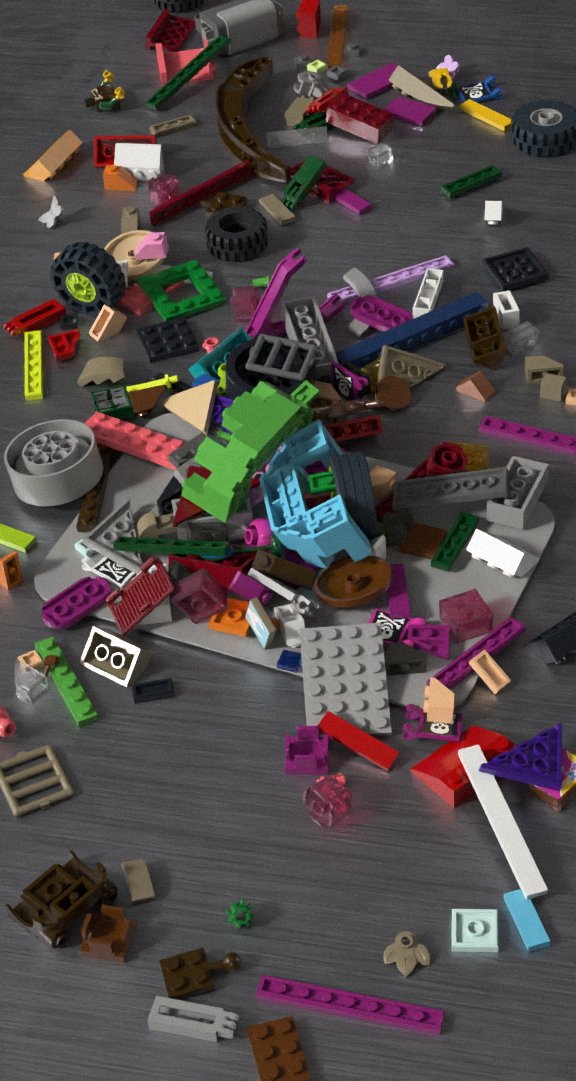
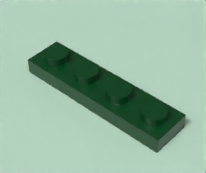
(471, 181)
(454, 541)

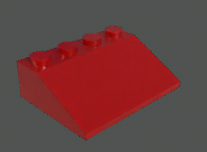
(445, 771)

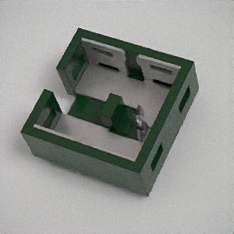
(113, 402)

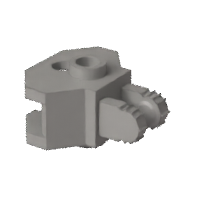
(310, 85)

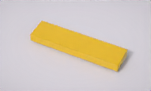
(486, 114)

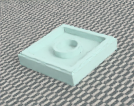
(474, 930)

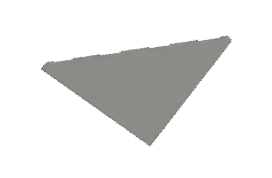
(103, 536)

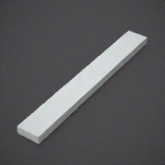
(503, 824)

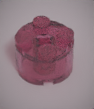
(163, 189)
(245, 302)
(328, 801)

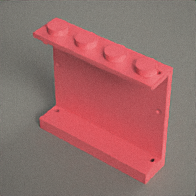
(173, 62)

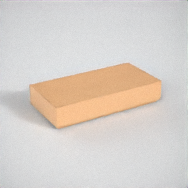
(489, 671)

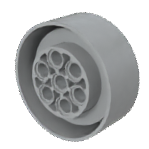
(53, 462)

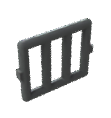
(278, 341)

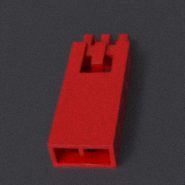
(325, 100)
(35, 318)

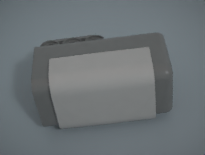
(243, 22)

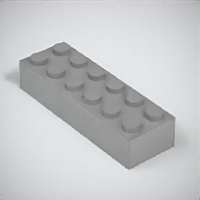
(305, 324)

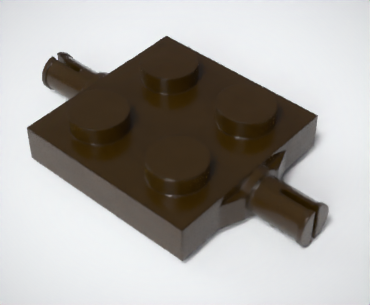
(222, 201)

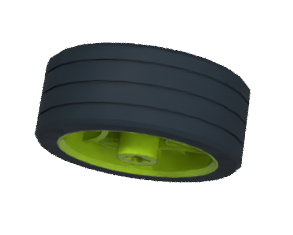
(355, 486)

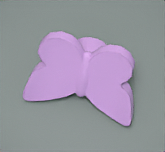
(453, 67)

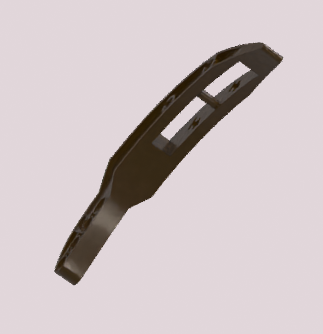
(232, 108)

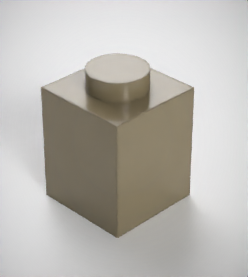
(553, 387)

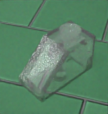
(29, 683)

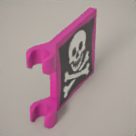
(394, 629)

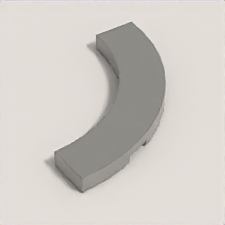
(363, 287)

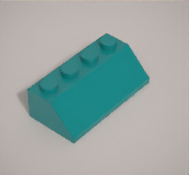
(211, 361)

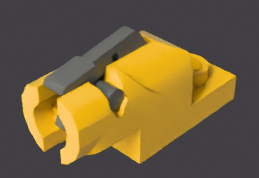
(440, 79)

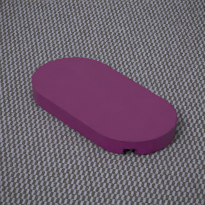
(378, 313)
(75, 602)

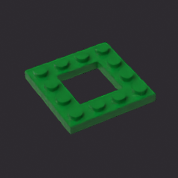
(192, 270)

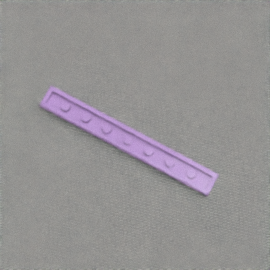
(396, 278)

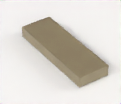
(173, 126)
(277, 209)

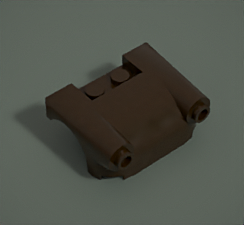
(61, 898)

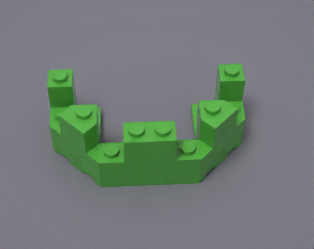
(259, 428)

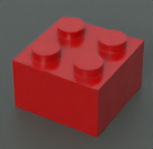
(309, 18)

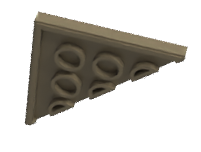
(406, 365)

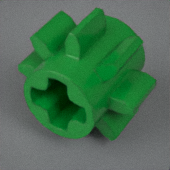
(235, 917)

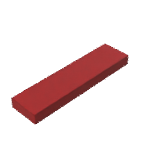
(358, 741)

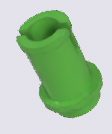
(261, 282)

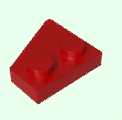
(64, 344)

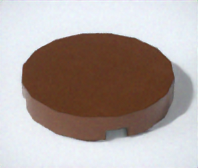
(393, 392)

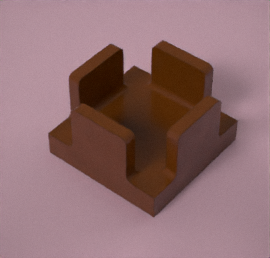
(107, 934)

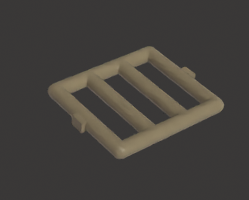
(45, 802)

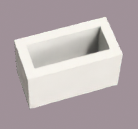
(507, 309)

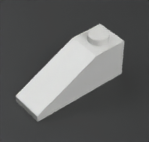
(290, 623)

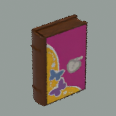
(560, 798)

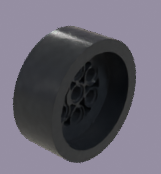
(241, 380)

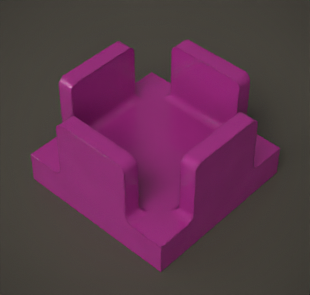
(307, 752)

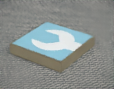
(260, 623)

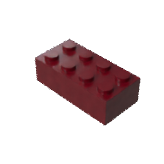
(360, 118)

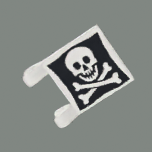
(109, 570)

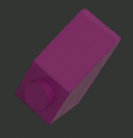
(251, 588)

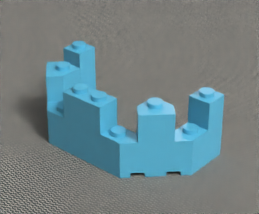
(317, 531)

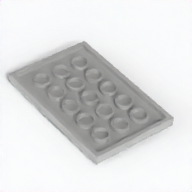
(346, 676)

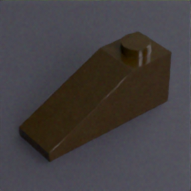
(284, 569)

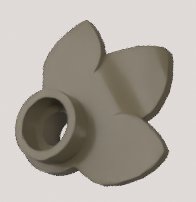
(406, 955)

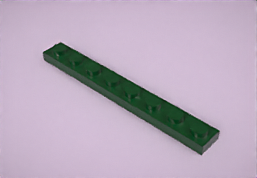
(187, 73)

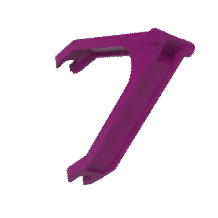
(261, 319)

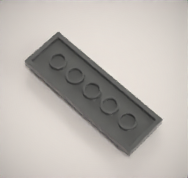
(450, 488)

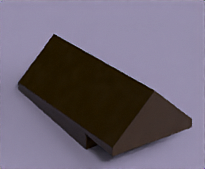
(485, 338)

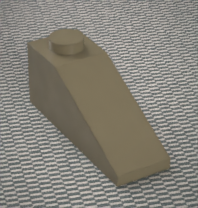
(130, 219)

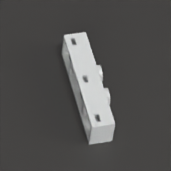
(428, 292)

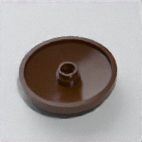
(352, 582)

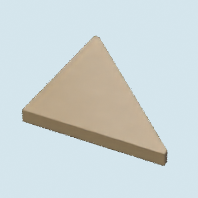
(194, 405)

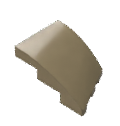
(101, 369)

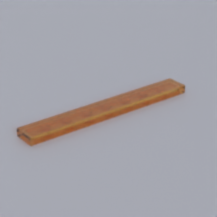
(337, 36)

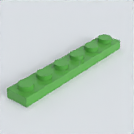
(67, 683)

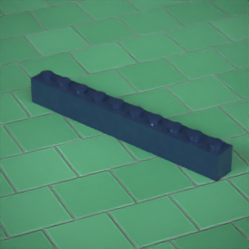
(414, 332)

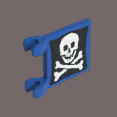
(480, 91)

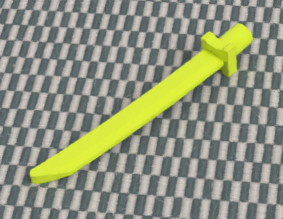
(166, 381)

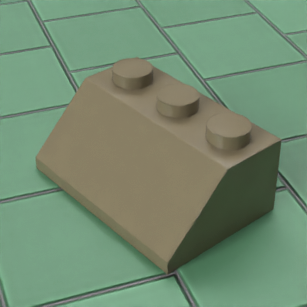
(115, 656)

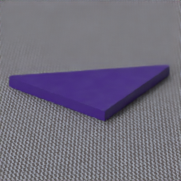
(532, 761)

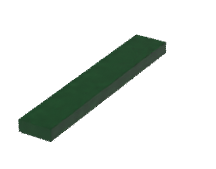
(172, 546)

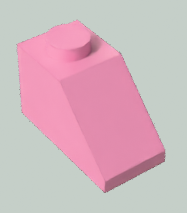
(152, 246)

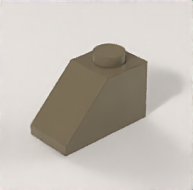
(539, 365)

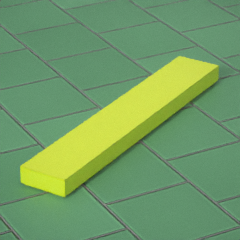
(33, 365)

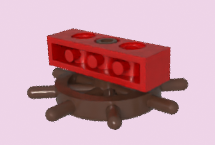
(342, 427)

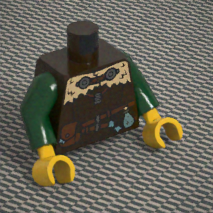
(105, 96)

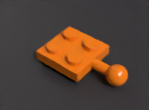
(233, 619)

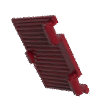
(140, 595)

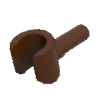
(50, 660)

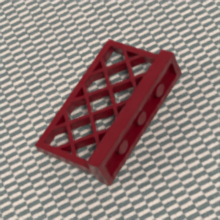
(159, 29)
(324, 190)

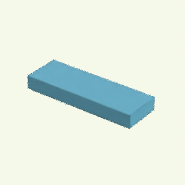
(526, 920)

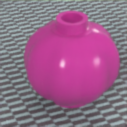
(259, 532)

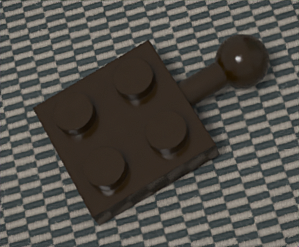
(191, 974)

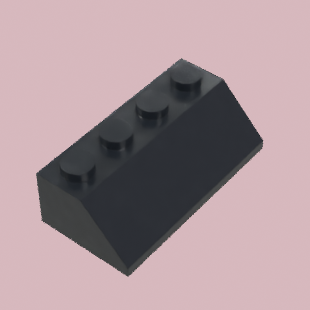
(556, 641)

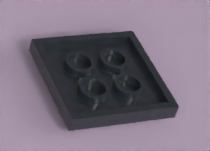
(515, 269)
(167, 340)

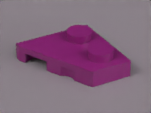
(431, 639)

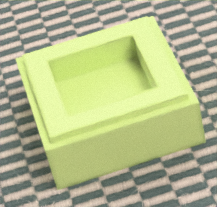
(317, 66)

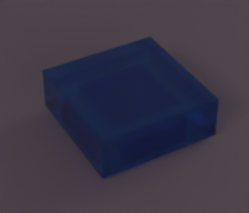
(289, 661)

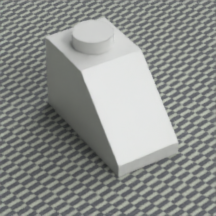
(493, 212)

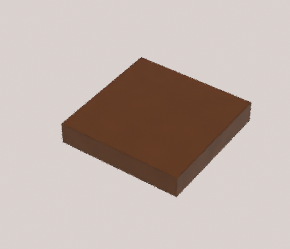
(423, 541)

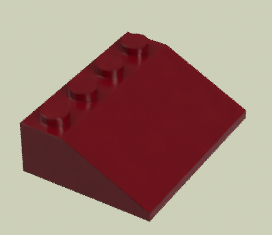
(221, 570)

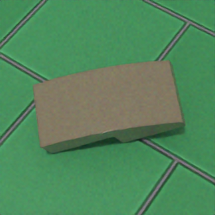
(138, 880)

